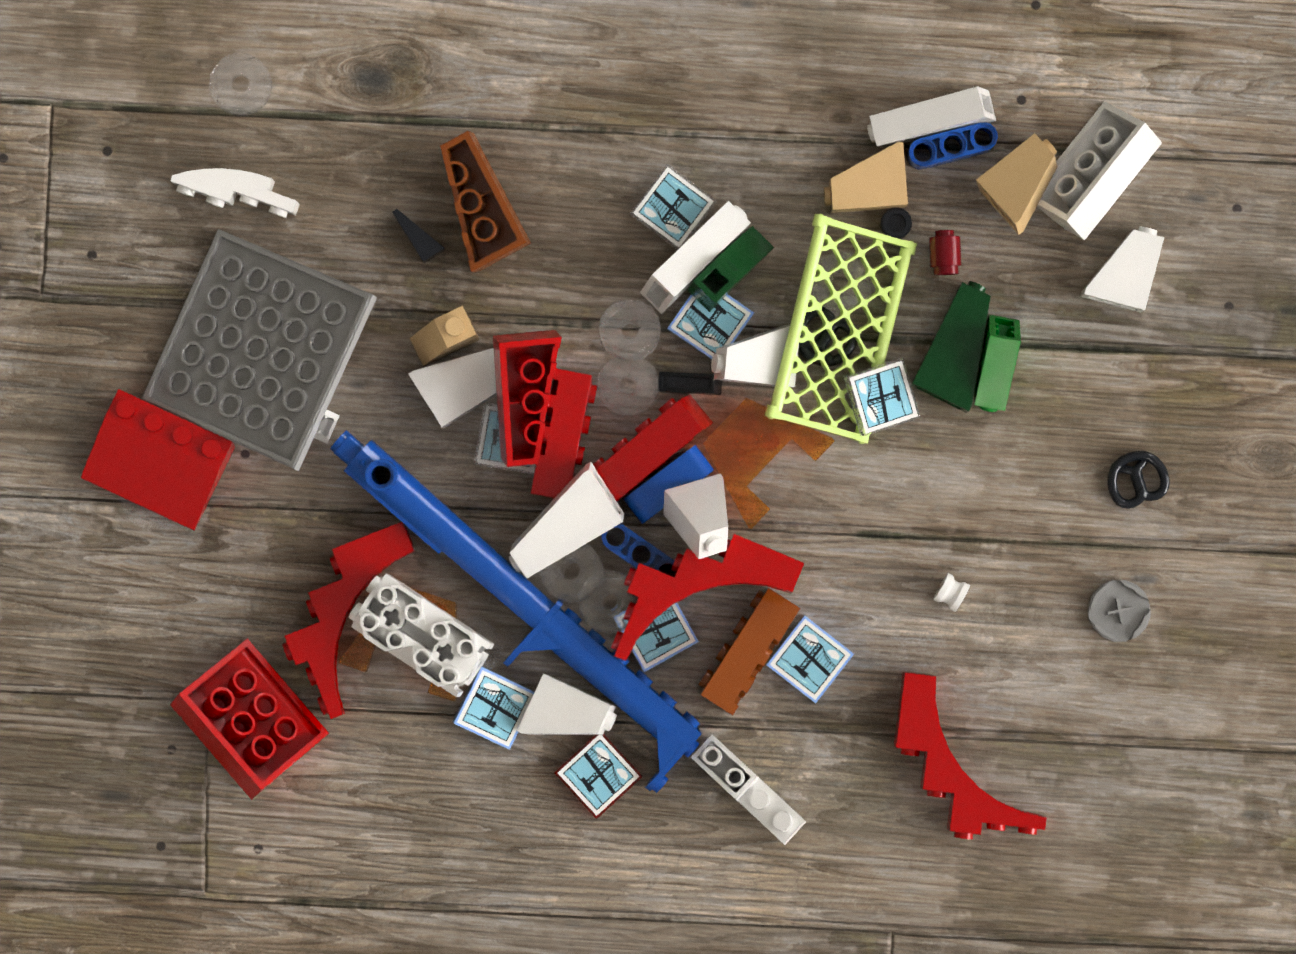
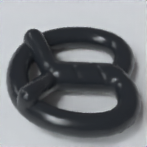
(824, 339)
(1137, 479)

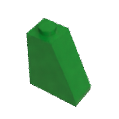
(997, 363)

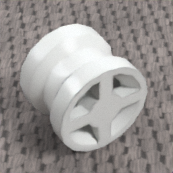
(951, 592)

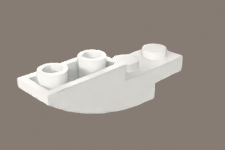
(224, 185)
(748, 789)

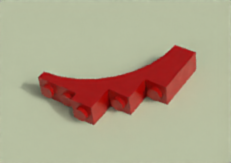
(742, 564)
(319, 643)
(919, 731)

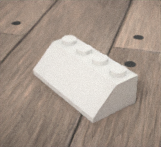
(1097, 169)

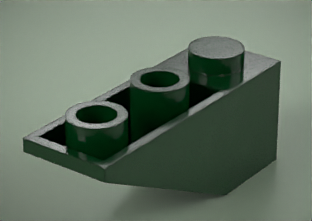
(730, 268)

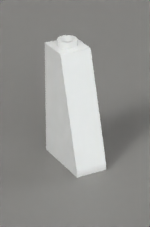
(931, 117)
(695, 256)
(457, 385)
(570, 521)

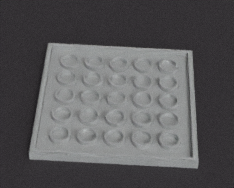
(259, 349)

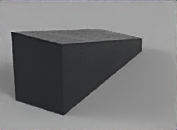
(422, 242)
(689, 383)

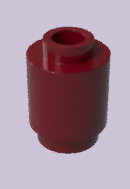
(945, 253)

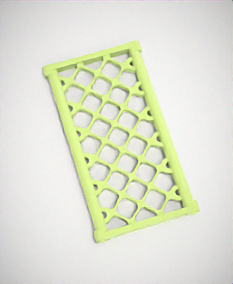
(804, 296)

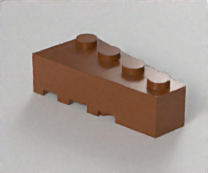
(483, 209)
(749, 650)

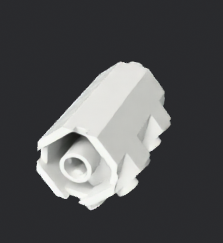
(420, 634)

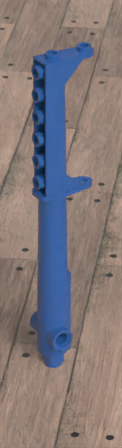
(550, 625)

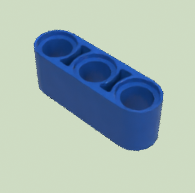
(963, 135)
(649, 497)
(632, 541)

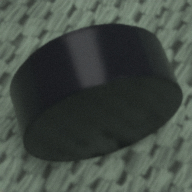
(896, 223)

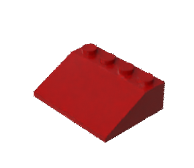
(157, 460)
(249, 718)

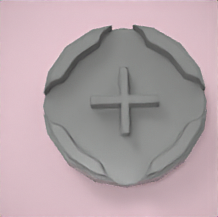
(1119, 610)

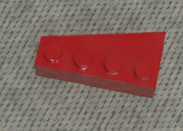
(523, 388)
(563, 432)
(652, 445)

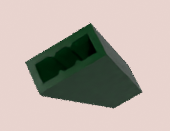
(955, 352)

